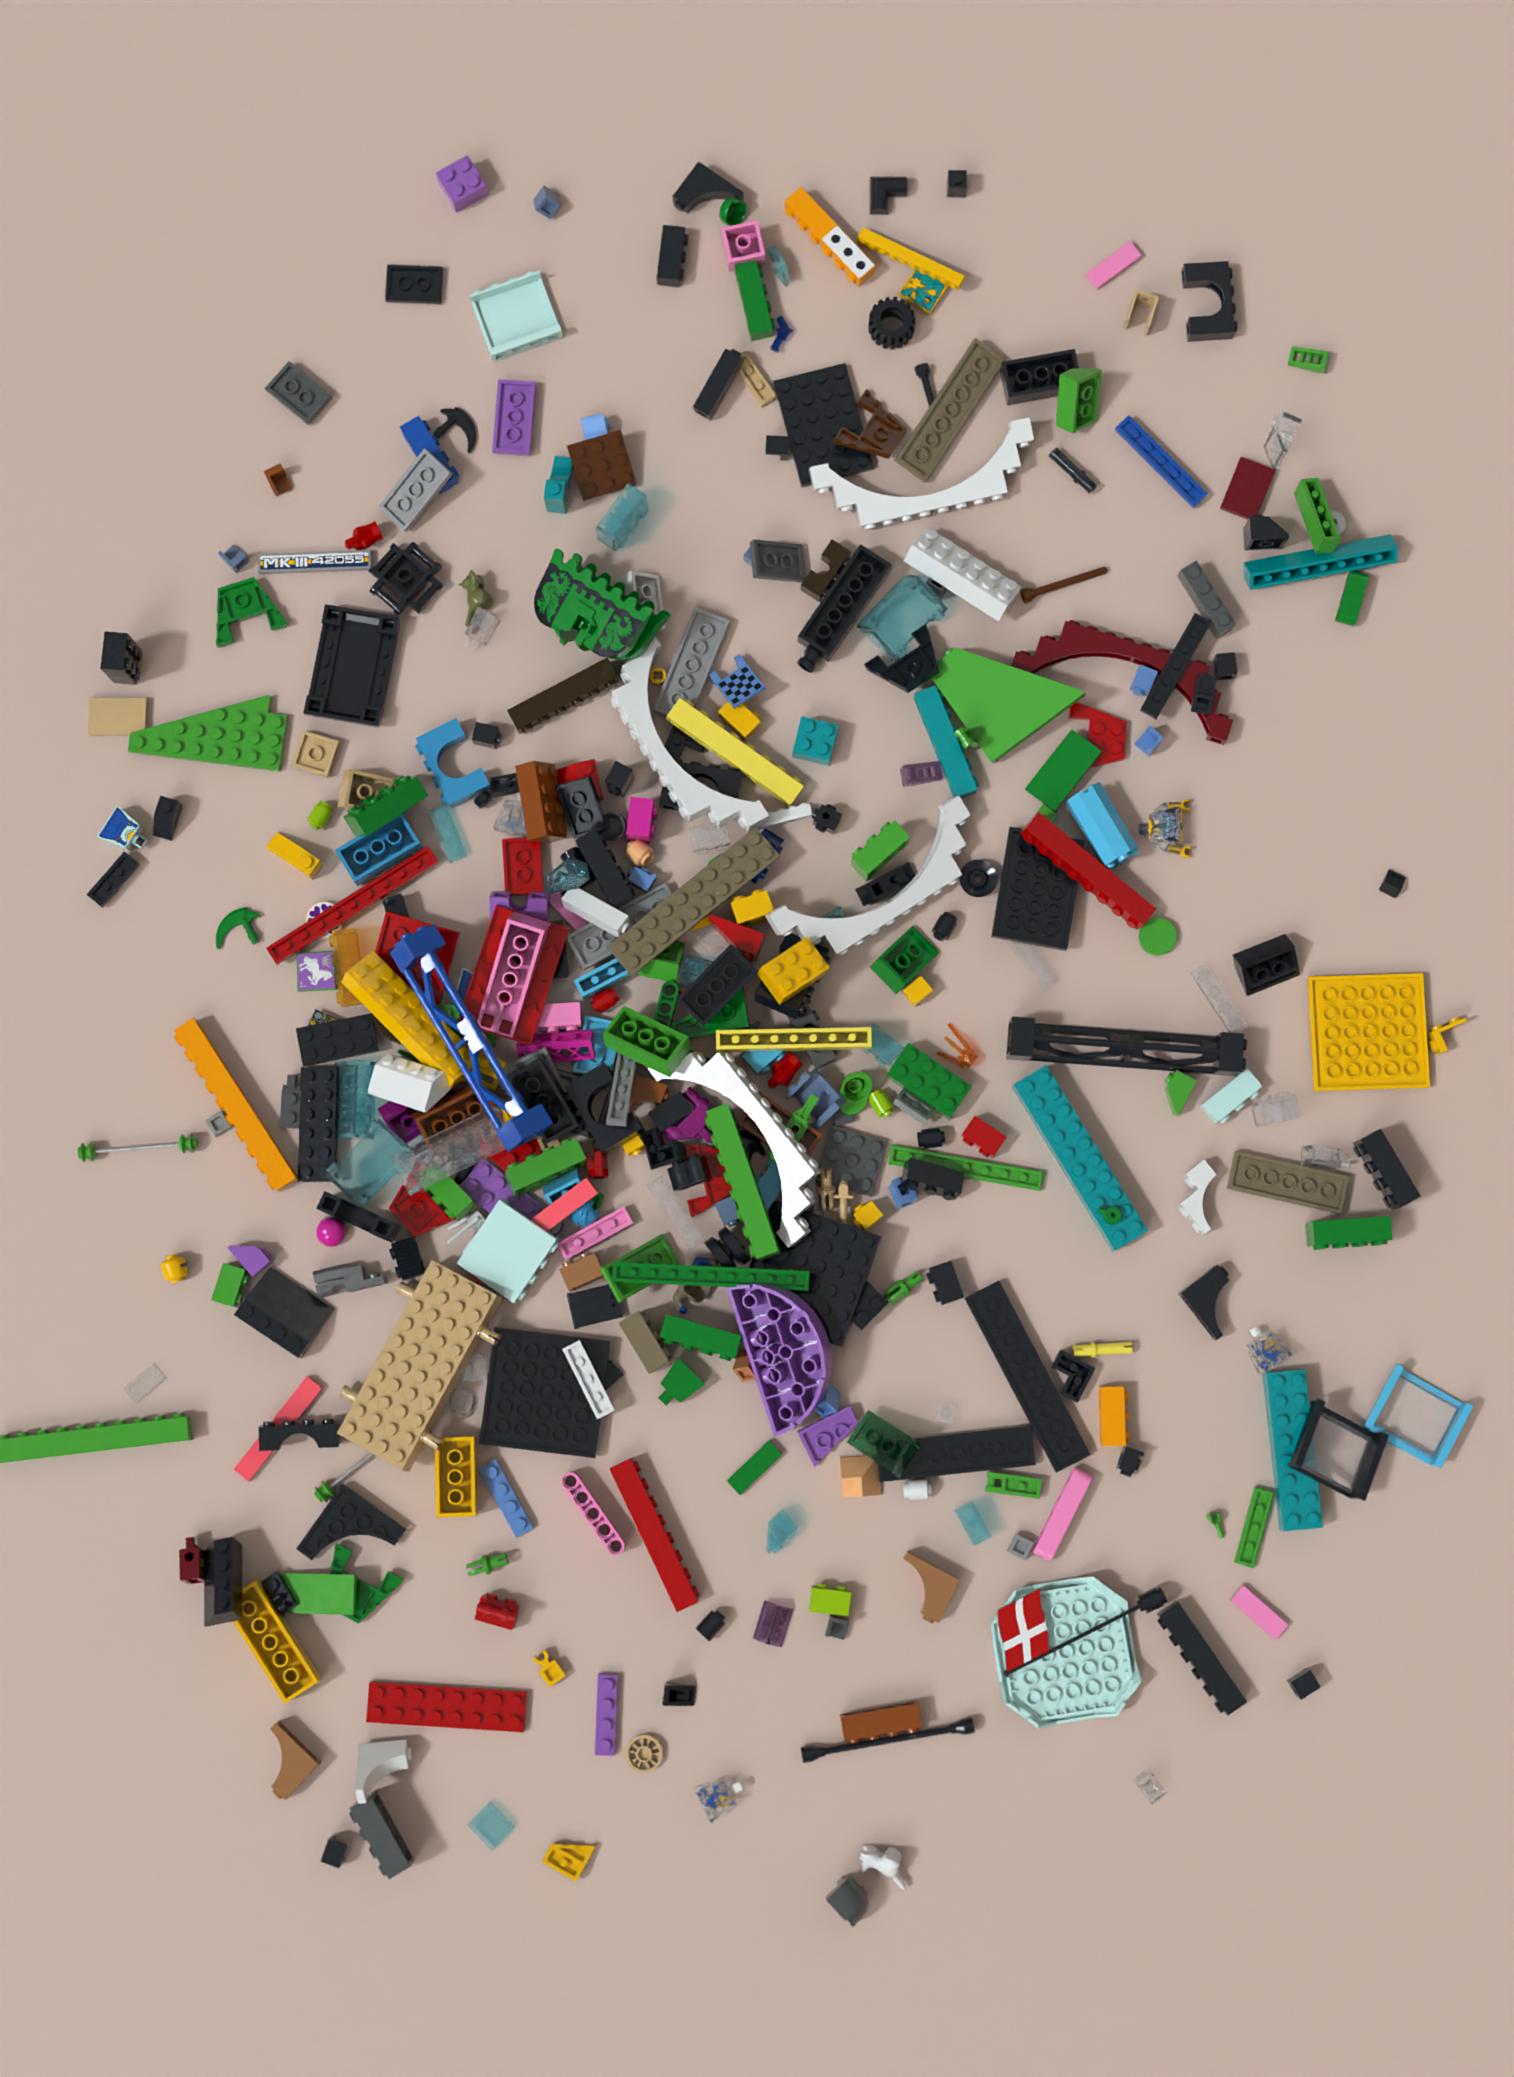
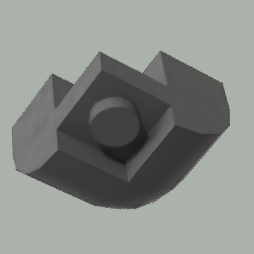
(849, 1900)

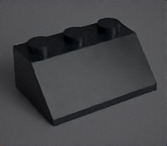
(1266, 964)

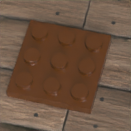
(601, 465)

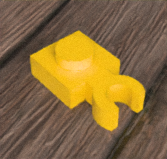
(551, 1670)

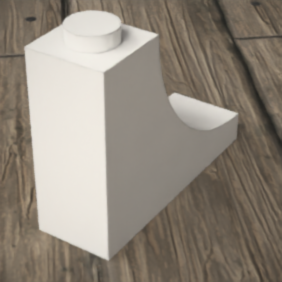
(377, 1761)

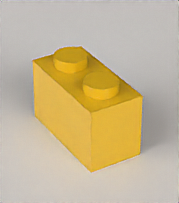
(740, 719)

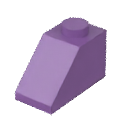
(252, 1258)

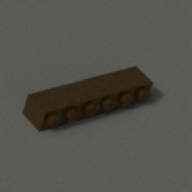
(563, 696)

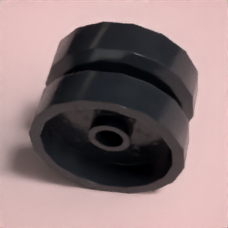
(727, 1250)

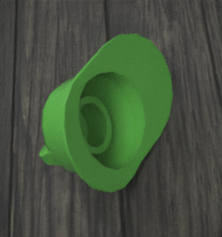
(856, 1091)

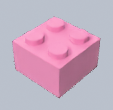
(743, 244)

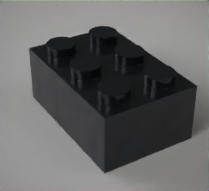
(120, 658)

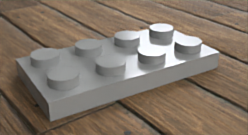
(415, 489)

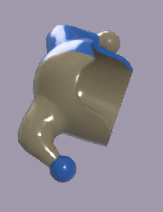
(693, 1292)

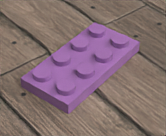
(514, 417)
(488, 1185)

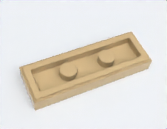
(756, 381)

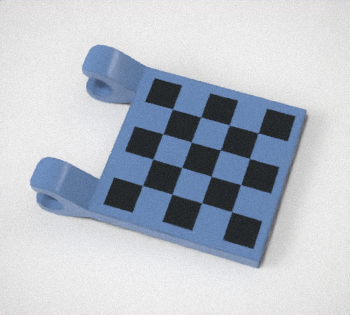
(738, 685)

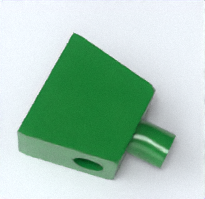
(679, 1383)

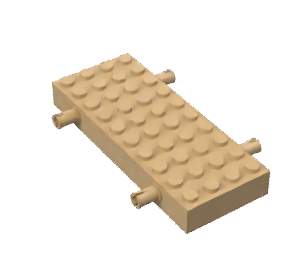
(419, 1366)

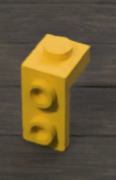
(1436, 1041)

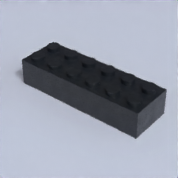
(844, 602)

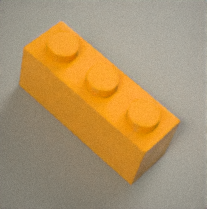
(1113, 1416)

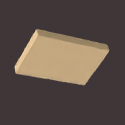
(116, 716)

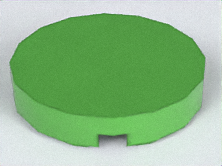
(1157, 936)

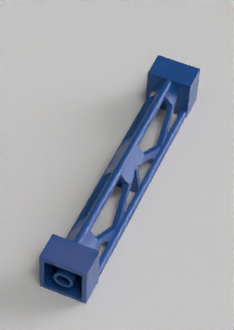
(422, 949)

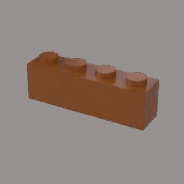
(881, 1721)

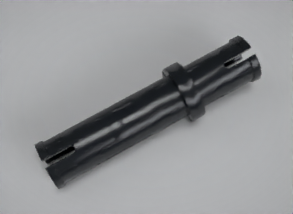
(1069, 467)

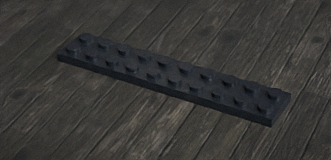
(1027, 1376)

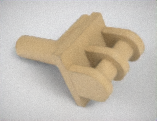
(843, 1193)

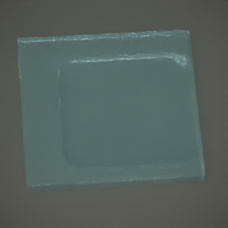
(490, 1826)

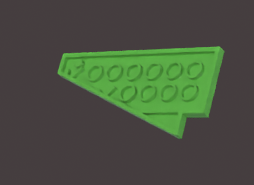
(229, 735)

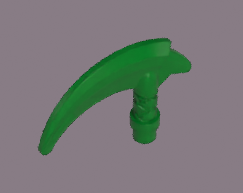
(237, 917)

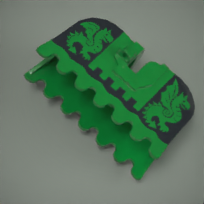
(594, 611)

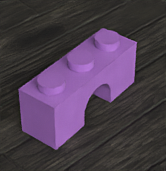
(537, 903)

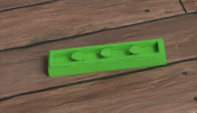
(1253, 1527)

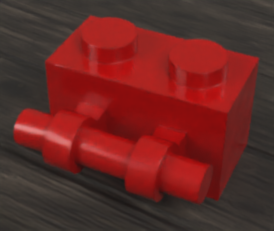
(497, 1611)

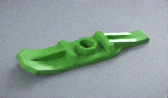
(801, 1118)

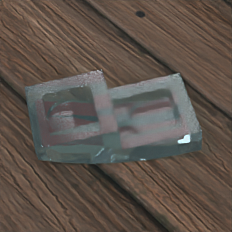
(780, 268)

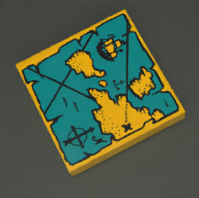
(923, 291)

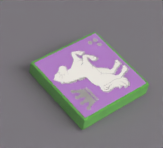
(315, 971)

